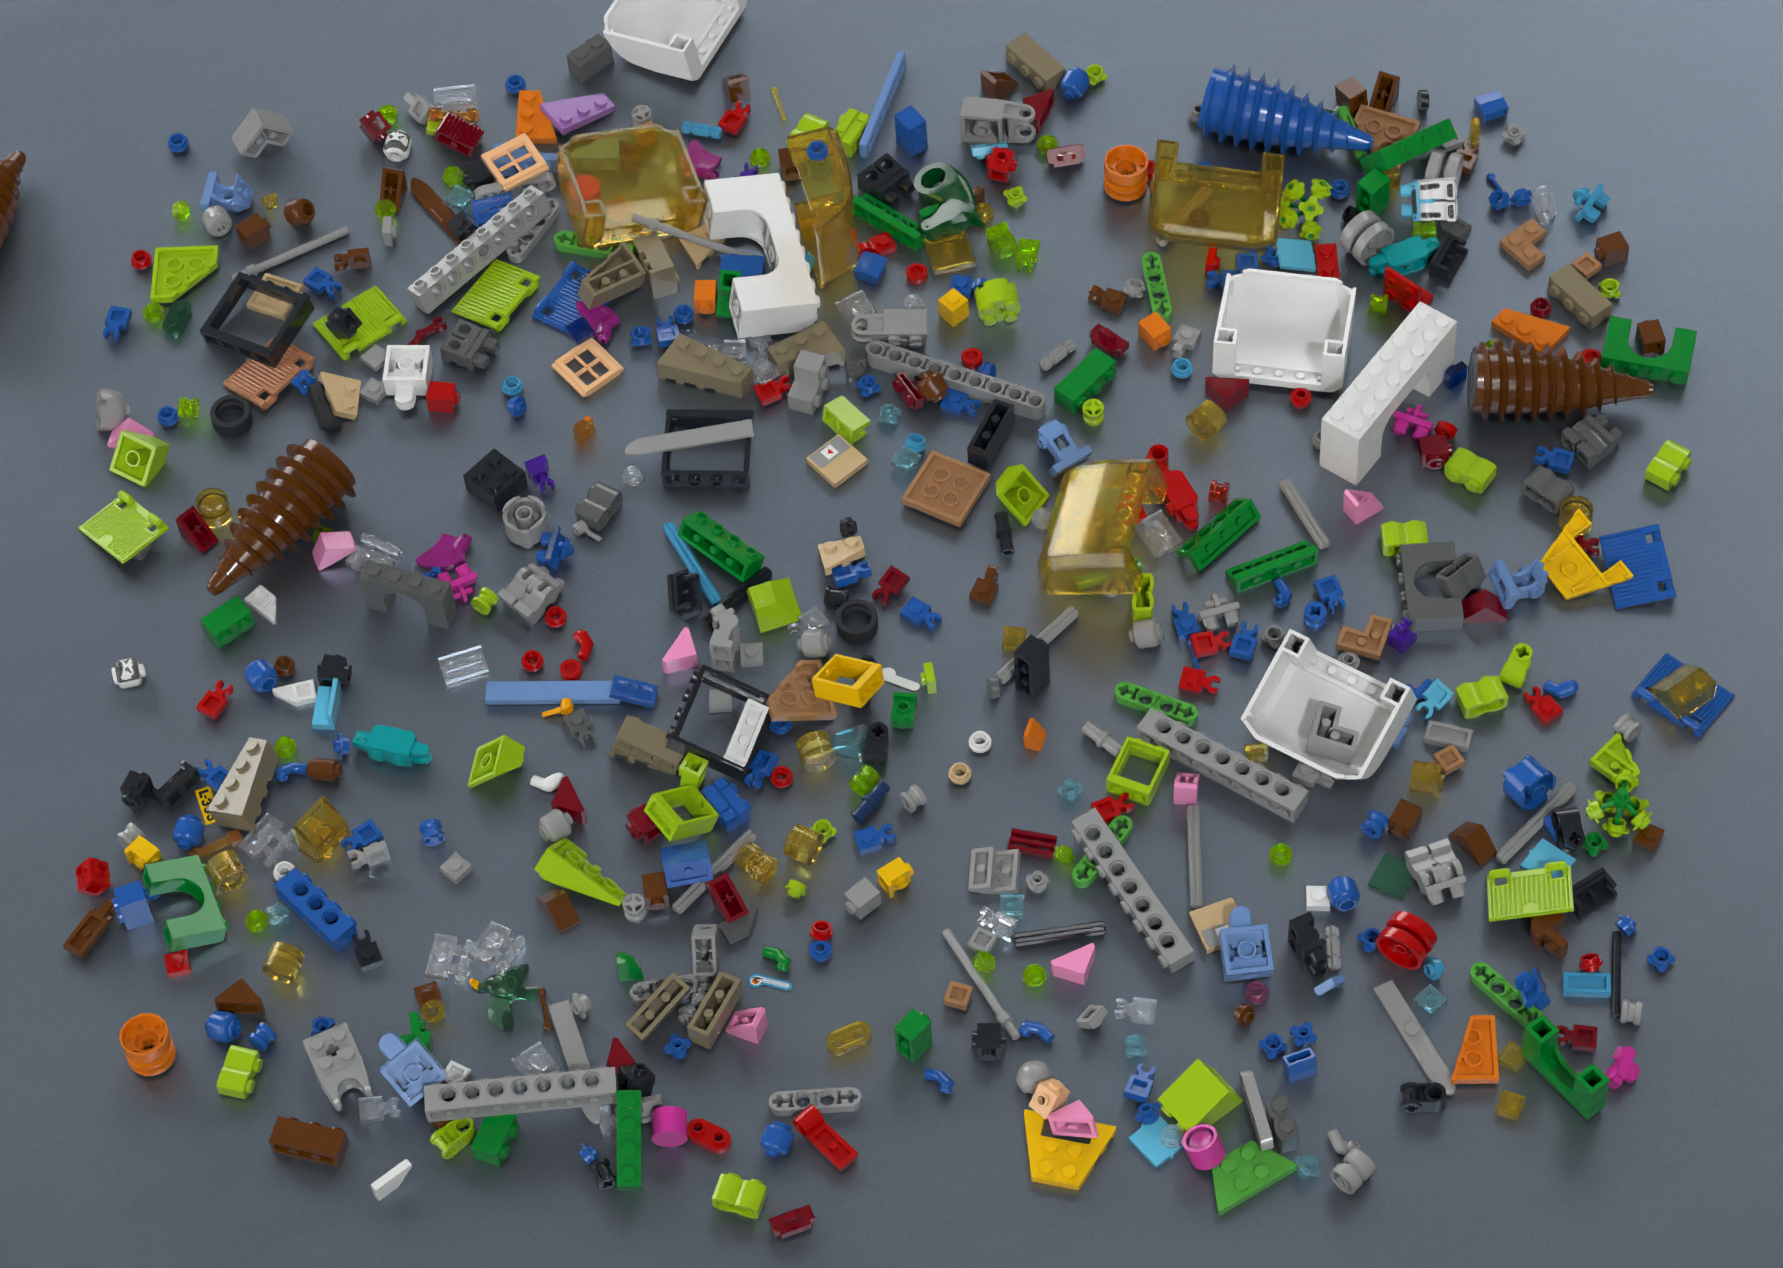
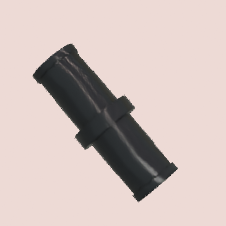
(1004, 533)

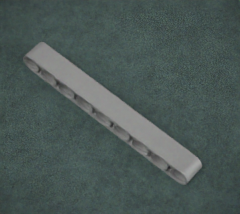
(978, 385)

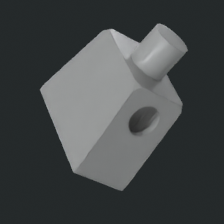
(705, 943)

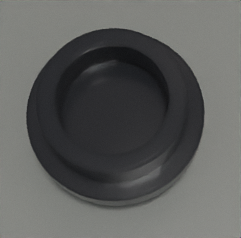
(848, 527)

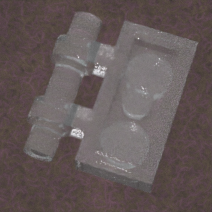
(359, 558)
(259, 842)
(490, 944)
(442, 956)

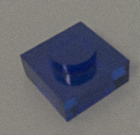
(580, 330)
(1455, 375)

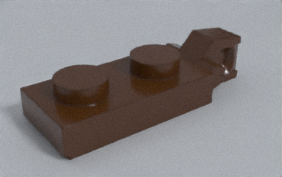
(90, 930)

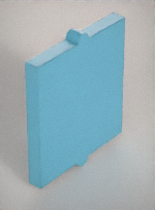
(1295, 255)
(1544, 853)
(1148, 1142)

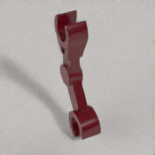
(434, 327)

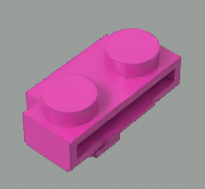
(1623, 1067)

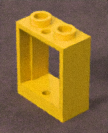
(868, 677)

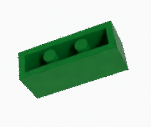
(1085, 380)

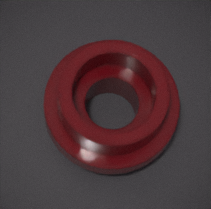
(1540, 307)

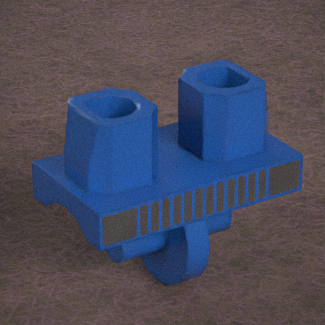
(557, 549)
(1532, 989)

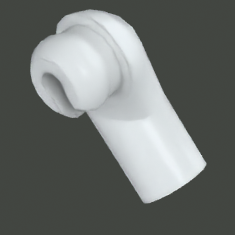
(549, 783)

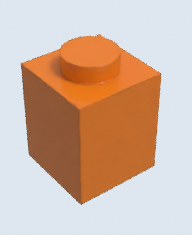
(705, 296)
(1154, 331)

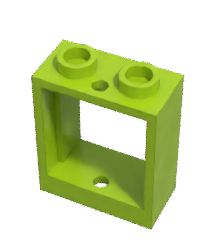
(1137, 792)
(667, 820)

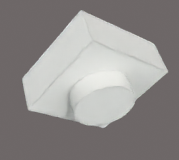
(1317, 898)

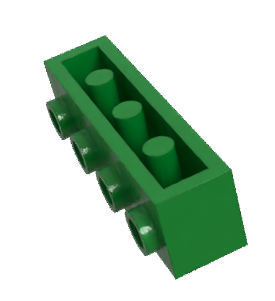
(720, 545)

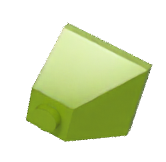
(139, 457)
(1020, 492)
(773, 604)
(495, 760)

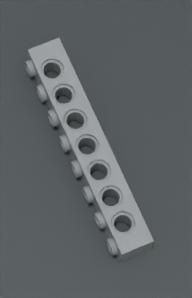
(479, 249)
(1225, 774)
(1093, 824)
(512, 1103)

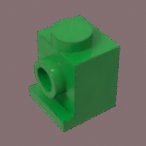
(904, 710)

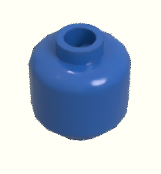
(1074, 83)
(261, 675)
(188, 832)
(1343, 893)
(223, 1026)
(777, 1139)

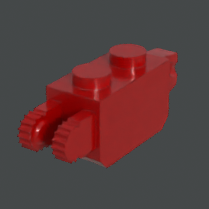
(1180, 498)

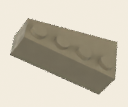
(704, 367)
(244, 787)

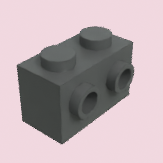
(590, 57)

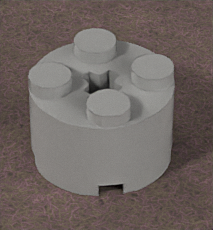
(525, 520)

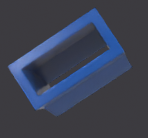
(1491, 105)
(870, 267)
(1300, 1065)

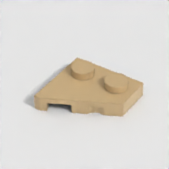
(697, 252)
(342, 394)
(840, 552)

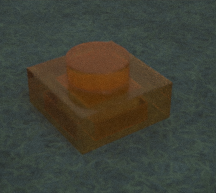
(583, 430)

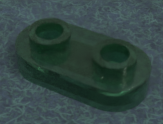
(180, 315)

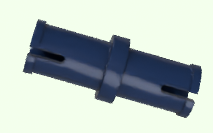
(870, 801)

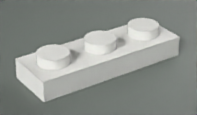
(746, 732)

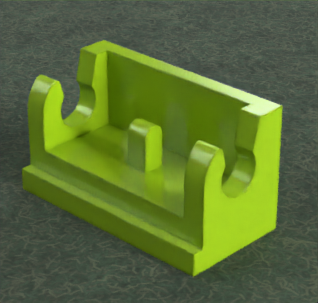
(845, 419)

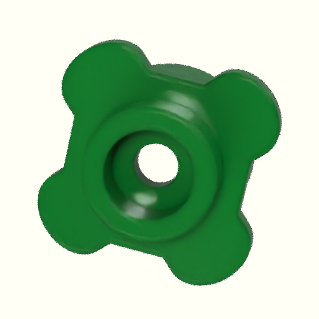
(1597, 838)

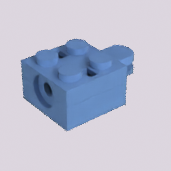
(1244, 946)
(410, 1065)

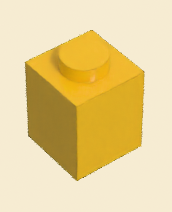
(953, 307)

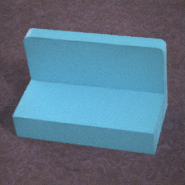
(327, 706)

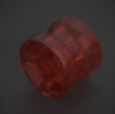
(1219, 492)

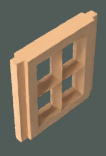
(523, 175)
(573, 378)

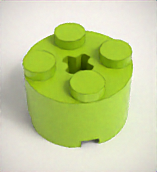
(997, 301)

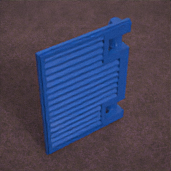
(563, 299)
(1644, 561)
(1705, 714)

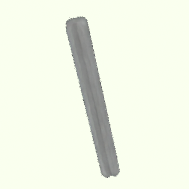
(1047, 635)
(1535, 823)
(1194, 856)
(718, 868)

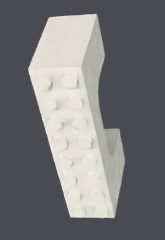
(761, 211)
(1407, 361)

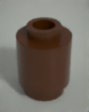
(324, 769)

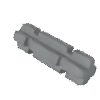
(1057, 354)
(1332, 948)

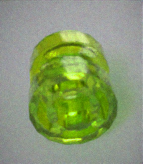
(1426, 230)
(864, 780)

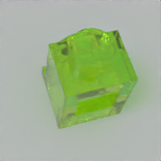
(1001, 240)

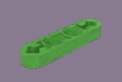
(567, 246)
(1156, 287)
(1157, 701)
(1080, 868)
(1502, 999)

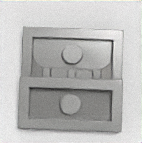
(994, 871)

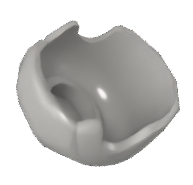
(1031, 1074)

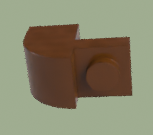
(1545, 931)

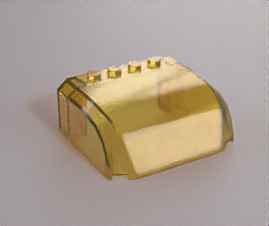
(628, 173)
(1214, 203)
(829, 211)
(1095, 525)

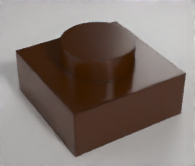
(1649, 837)

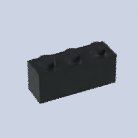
(991, 434)
(1032, 666)

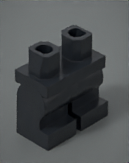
(886, 180)
(1306, 944)

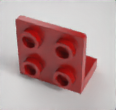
(1404, 291)

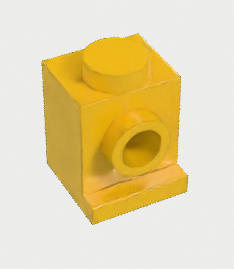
(142, 852)
(894, 876)

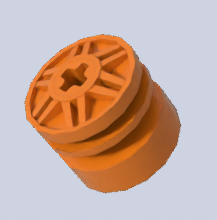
(1125, 172)
(147, 1044)

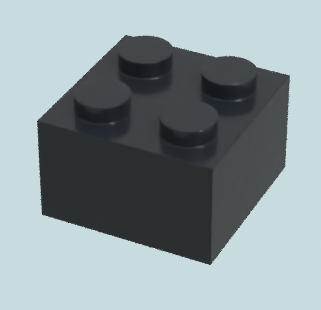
(495, 480)

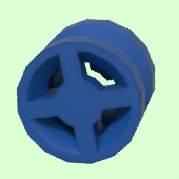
(1312, 620)
(1375, 824)
(432, 832)
(262, 1037)

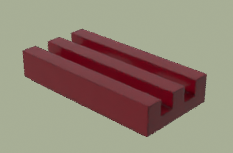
(1034, 840)

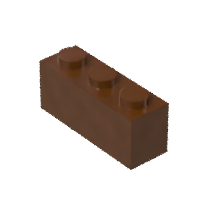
(309, 1141)

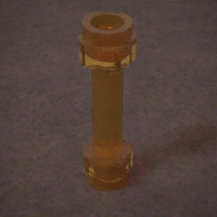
(471, 114)
(233, 837)

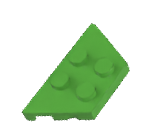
(1246, 1174)

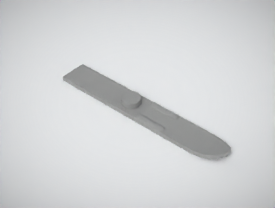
(690, 438)
(1414, 1035)
(572, 1048)

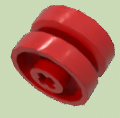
(1406, 940)

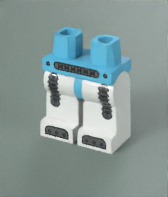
(1431, 199)

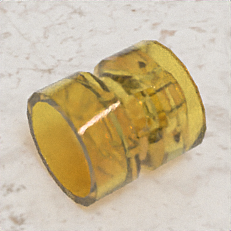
(757, 863)

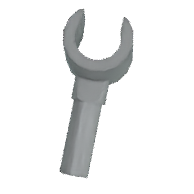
(581, 527)

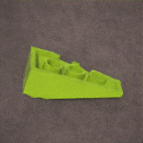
(568, 867)

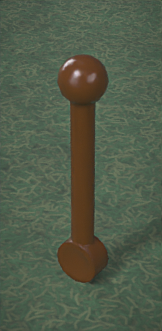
(547, 1025)

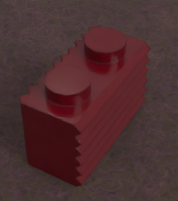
(459, 134)

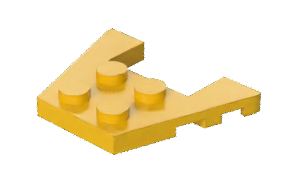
(1572, 569)
(1060, 1160)

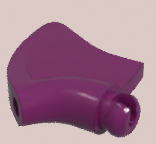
(703, 161)
(600, 319)
(446, 553)

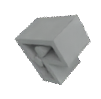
(259, 129)
(809, 382)
(1328, 738)

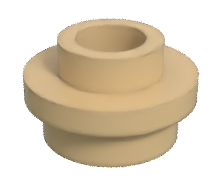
(959, 768)

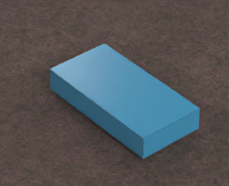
(1586, 984)

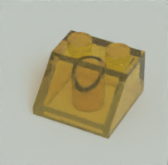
(1685, 690)
(320, 831)

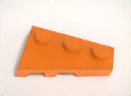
(532, 120)
(1529, 328)
(1478, 1054)

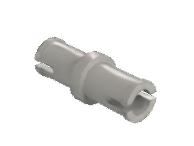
(1102, 738)

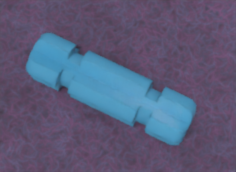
(701, 129)

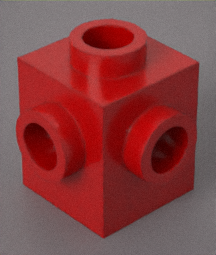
(1001, 164)
(93, 876)

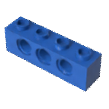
(336, 934)

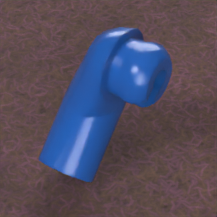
(940, 1076)

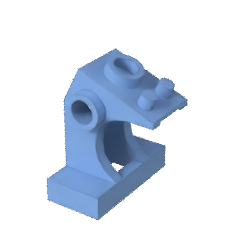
(216, 194)
(1066, 457)
(1531, 579)

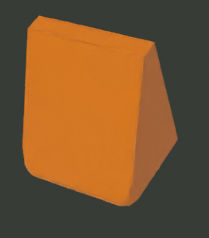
(1034, 735)

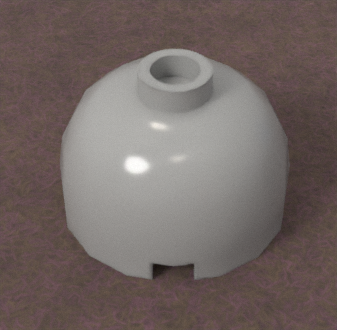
(110, 409)

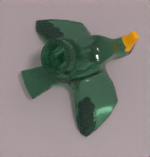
(504, 990)

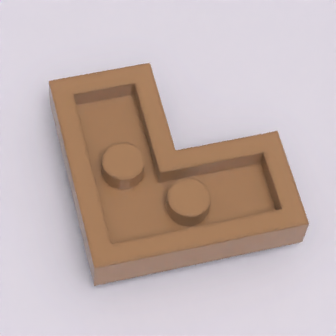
(1521, 244)
(1367, 643)

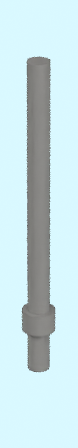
(654, 224)
(255, 269)
(1002, 1016)

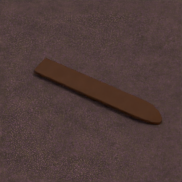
(433, 205)

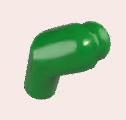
(778, 955)

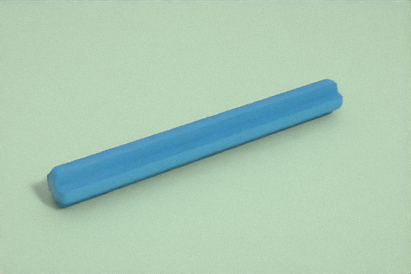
(692, 563)

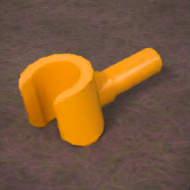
(565, 708)

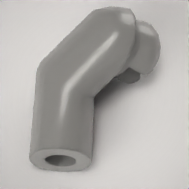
(1340, 1146)

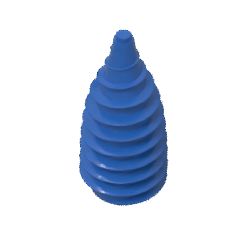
(1269, 115)

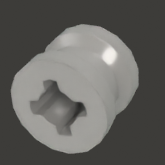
(641, 114)
(1627, 727)
(912, 798)
(129, 835)
(630, 904)
(1631, 1012)

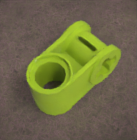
(1516, 668)
(453, 1137)

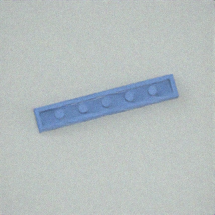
(882, 104)
(548, 692)

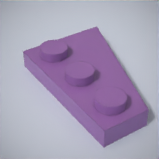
(577, 112)

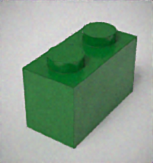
(1373, 192)
(227, 621)
(913, 1035)
(494, 1138)

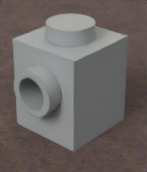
(862, 898)

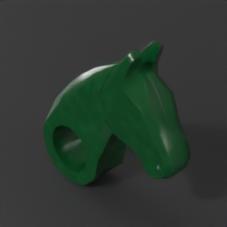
(955, 199)

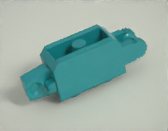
(1404, 256)
(393, 746)

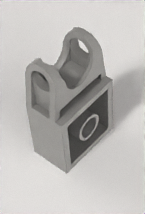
(995, 121)
(893, 327)
(337, 1063)

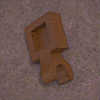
(356, 259)
(1111, 300)
(985, 589)

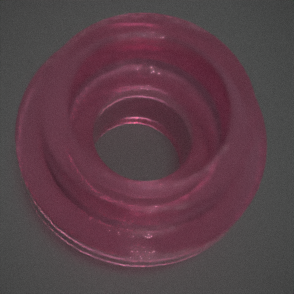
(1253, 987)

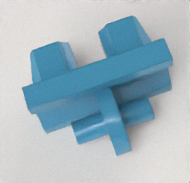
(1597, 197)

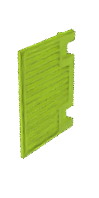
(497, 293)
(375, 313)
(123, 530)
(1530, 892)

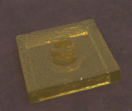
(950, 254)

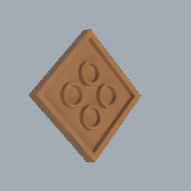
(946, 488)

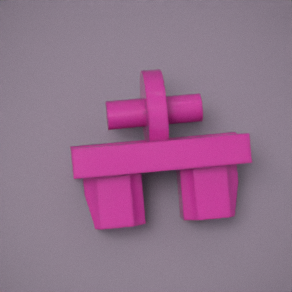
(1421, 426)
(465, 578)

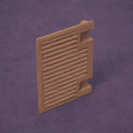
(255, 378)

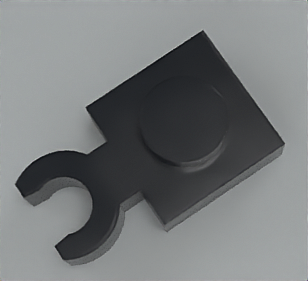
(367, 952)

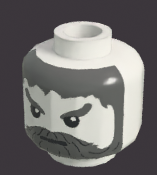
(397, 145)
(128, 673)

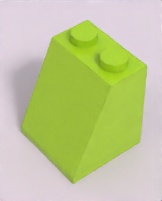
(1199, 1097)

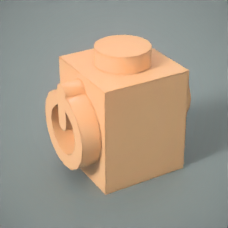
(1049, 1097)

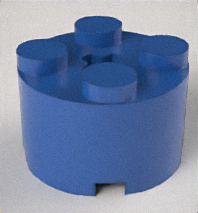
(1528, 783)

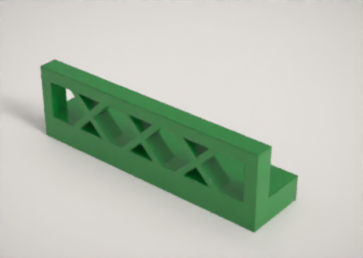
(893, 222)
(1219, 532)
(1272, 567)

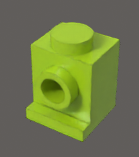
(693, 770)

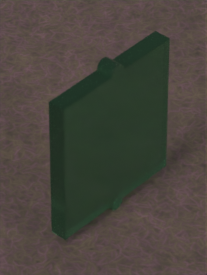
(1392, 876)

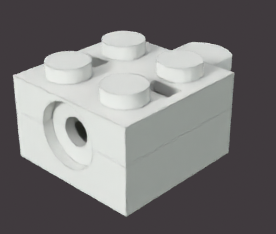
(407, 373)

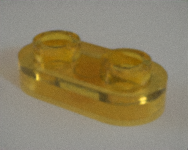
(848, 1039)

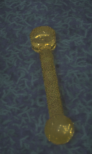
(774, 90)

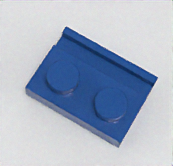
(487, 207)

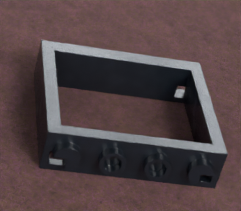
(283, 339)
(712, 478)
(727, 685)

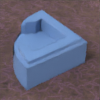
(1324, 987)

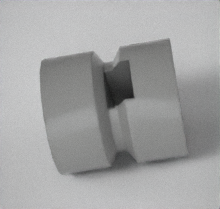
(1349, 1175)

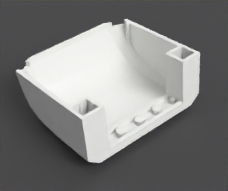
(671, 34)
(1284, 330)
(1290, 693)

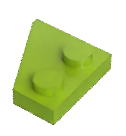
(1614, 759)

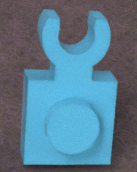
(982, 150)
(1435, 697)

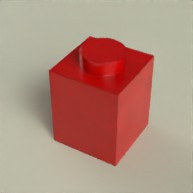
(442, 397)

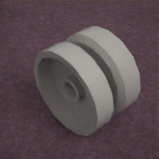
(1439, 168)
(1366, 236)

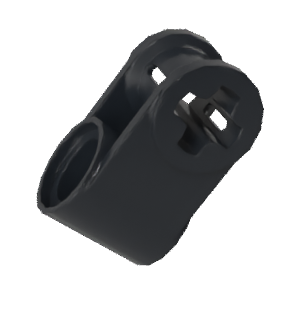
(876, 747)
(1568, 826)
(1421, 1097)

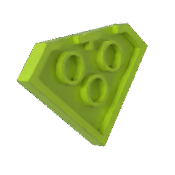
(180, 269)

